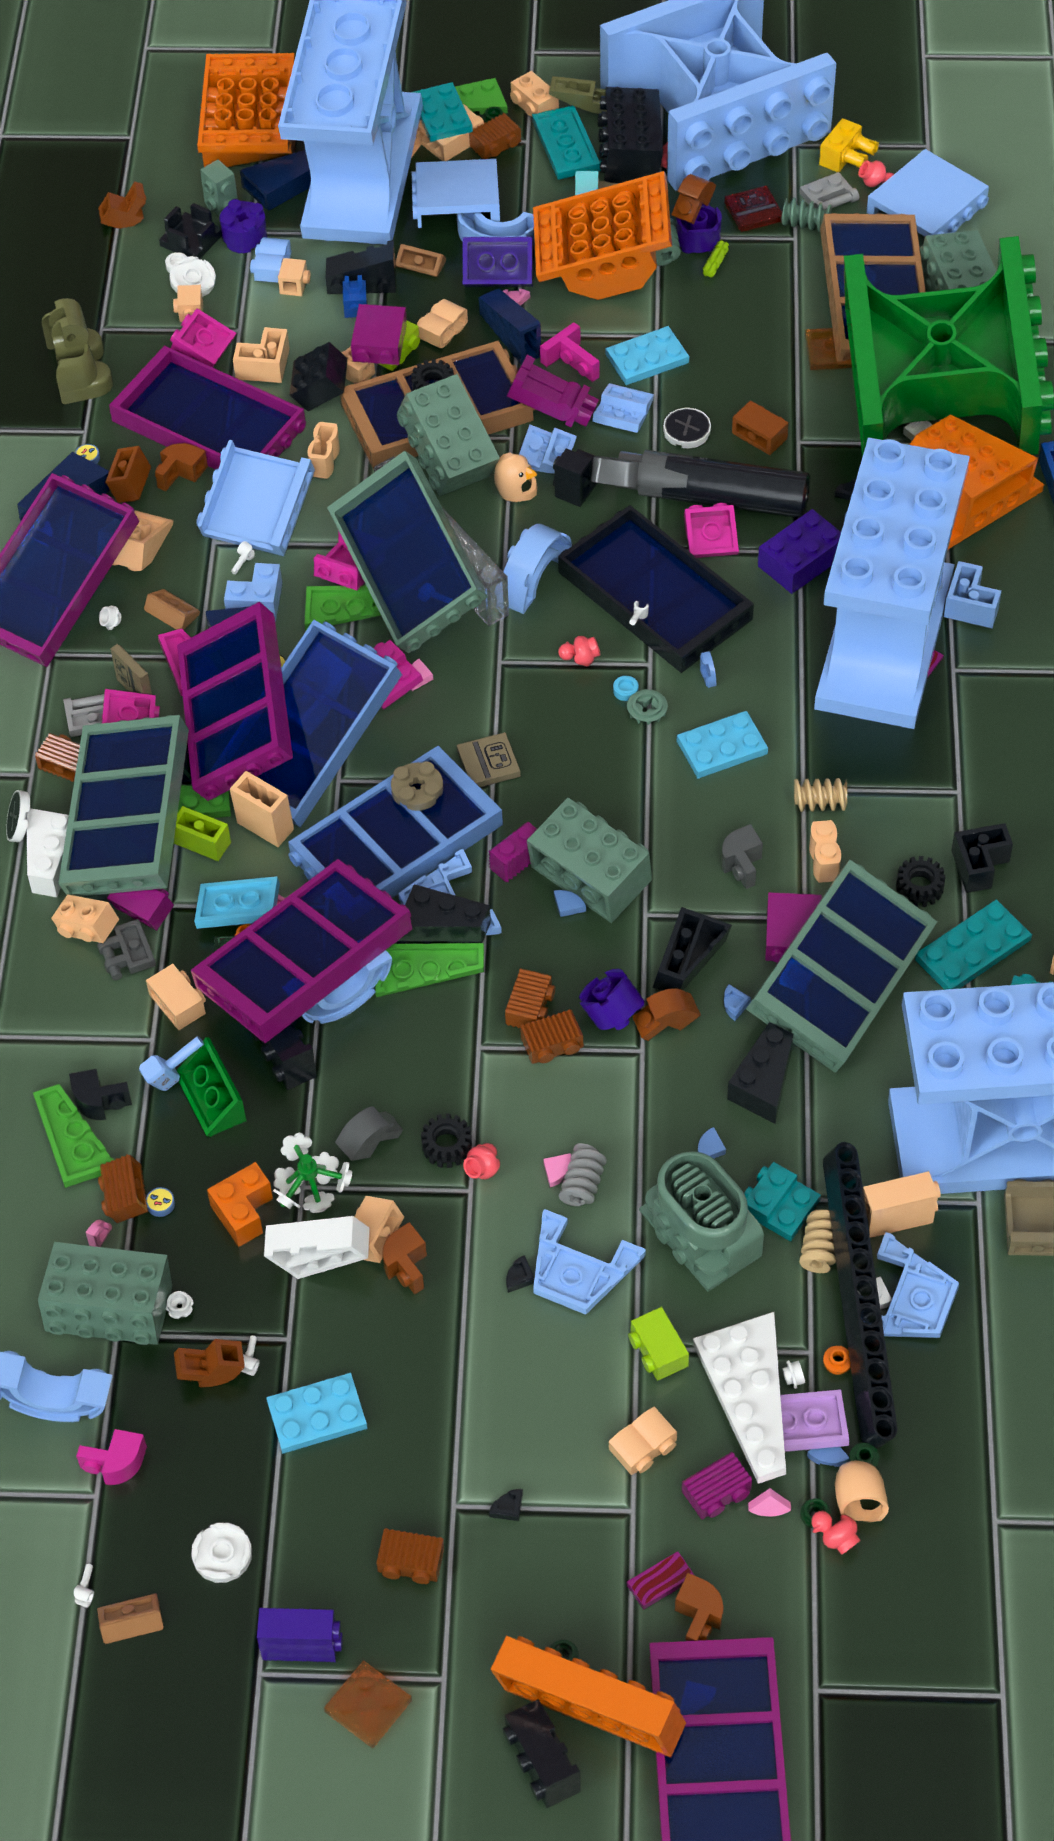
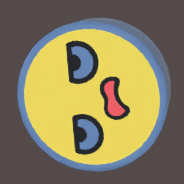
(89, 452)
(160, 1202)

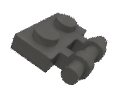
(134, 946)

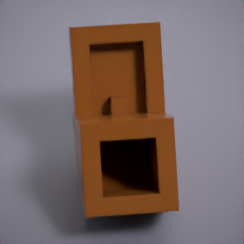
(693, 194)
(123, 211)
(182, 461)
(664, 1009)
(400, 1254)
(210, 1367)
(703, 1604)

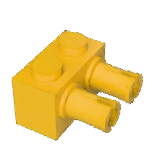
(842, 146)

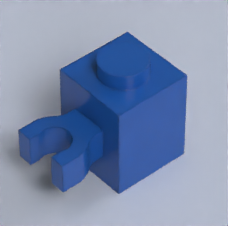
(353, 294)

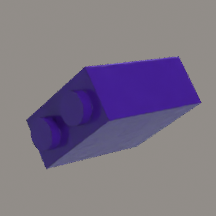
(299, 1635)

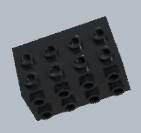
(629, 133)

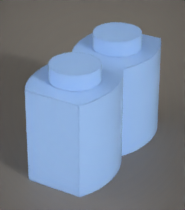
(269, 258)

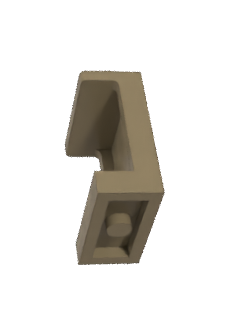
(1029, 1217)

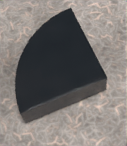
(845, 490)
(519, 1275)
(507, 1506)

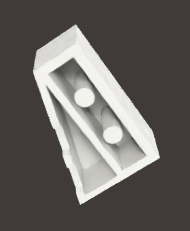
(45, 850)
(316, 1245)

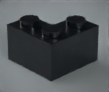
(573, 476)
(978, 851)

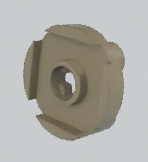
(415, 773)

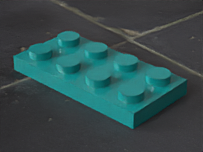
(565, 141)
(973, 946)

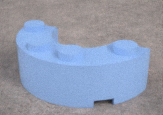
(479, 226)
(528, 561)
(352, 992)
(52, 1396)

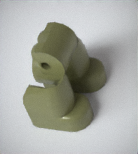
(77, 353)

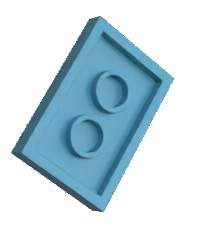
(647, 355)
(722, 744)
(235, 901)
(316, 1413)

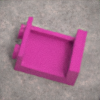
(338, 566)

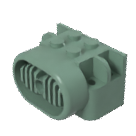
(703, 1218)

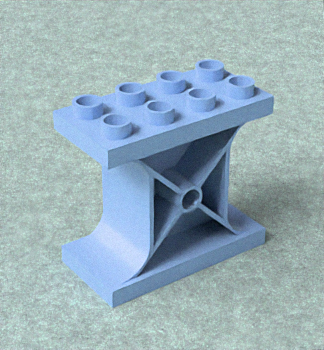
(718, 83)
(352, 119)
(890, 581)
(979, 1087)

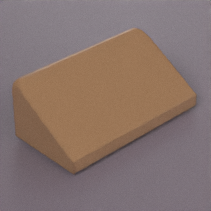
(420, 260)
(170, 609)
(130, 1618)

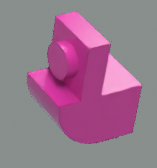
(119, 1461)

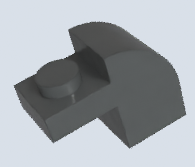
(739, 852)
(365, 1132)

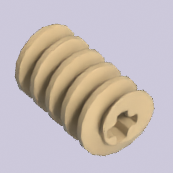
(820, 794)
(818, 1243)

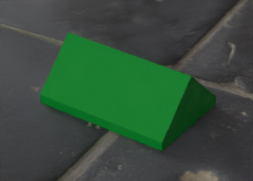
(211, 1090)

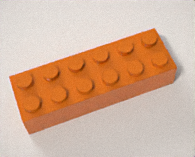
(589, 1695)

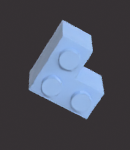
(264, 588)
(969, 600)

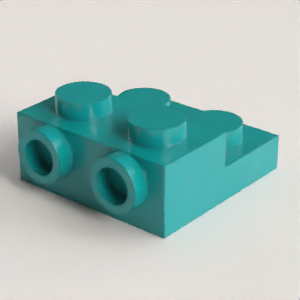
(781, 1201)

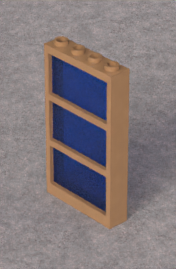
(889, 256)
(484, 374)

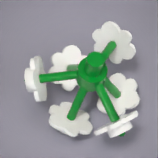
(309, 1168)

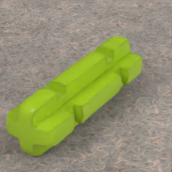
(715, 258)

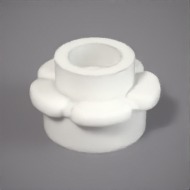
(110, 617)
(179, 1298)
(793, 1374)

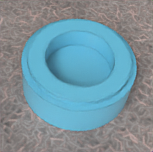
(625, 687)

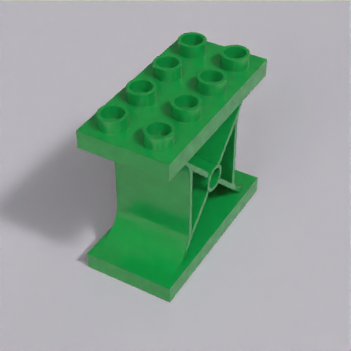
(950, 351)

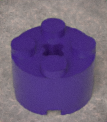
(242, 225)
(703, 234)
(611, 1000)

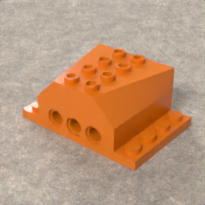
(244, 107)
(604, 237)
(997, 474)

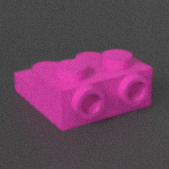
(202, 338)
(711, 530)
(410, 676)
(128, 706)

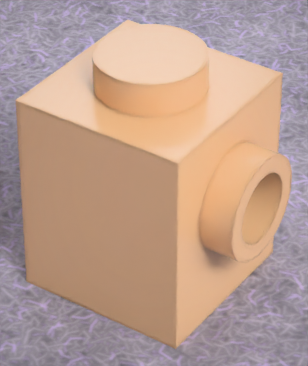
(293, 277)
(188, 300)
(358, 371)

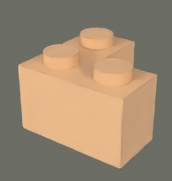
(264, 360)

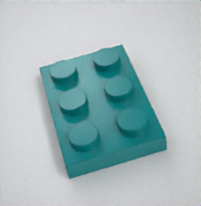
(443, 112)

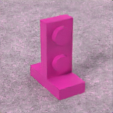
(566, 346)

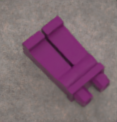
(552, 394)

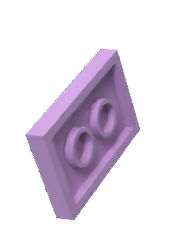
(814, 1420)

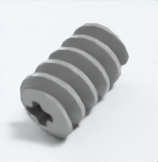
(582, 1175)

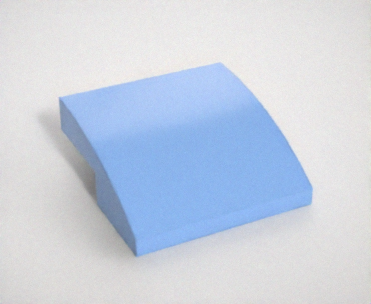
(623, 408)
(543, 447)

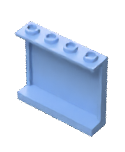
(455, 188)
(933, 192)
(255, 499)

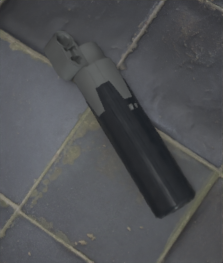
(706, 481)

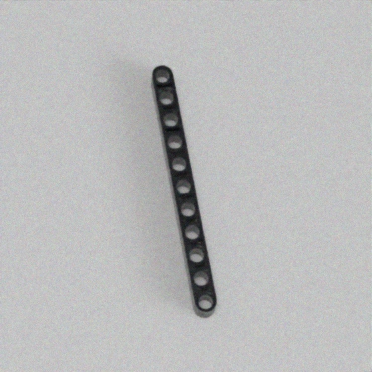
(846, 1194)

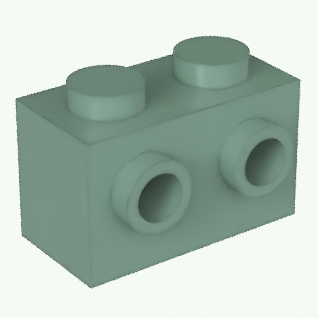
(218, 186)

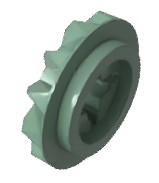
(643, 699)

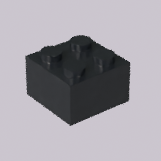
(318, 376)

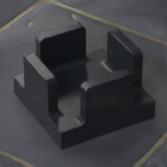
(190, 233)

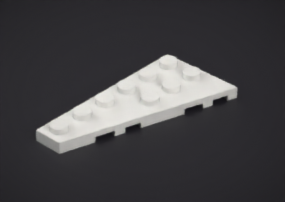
(746, 1380)

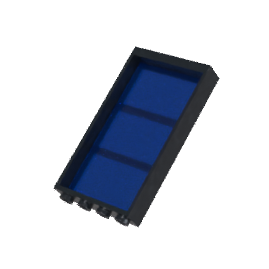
(637, 561)

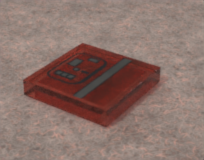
(753, 208)

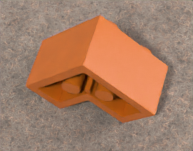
(236, 1201)

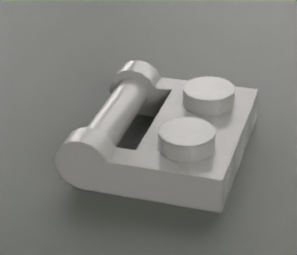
(829, 190)
(87, 715)

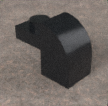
(93, 1099)

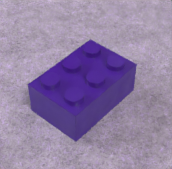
(498, 261)
(800, 551)

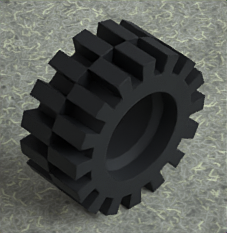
(428, 372)
(924, 869)
(442, 1127)

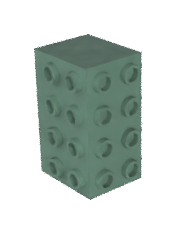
(955, 261)
(447, 435)
(590, 859)
(105, 1293)

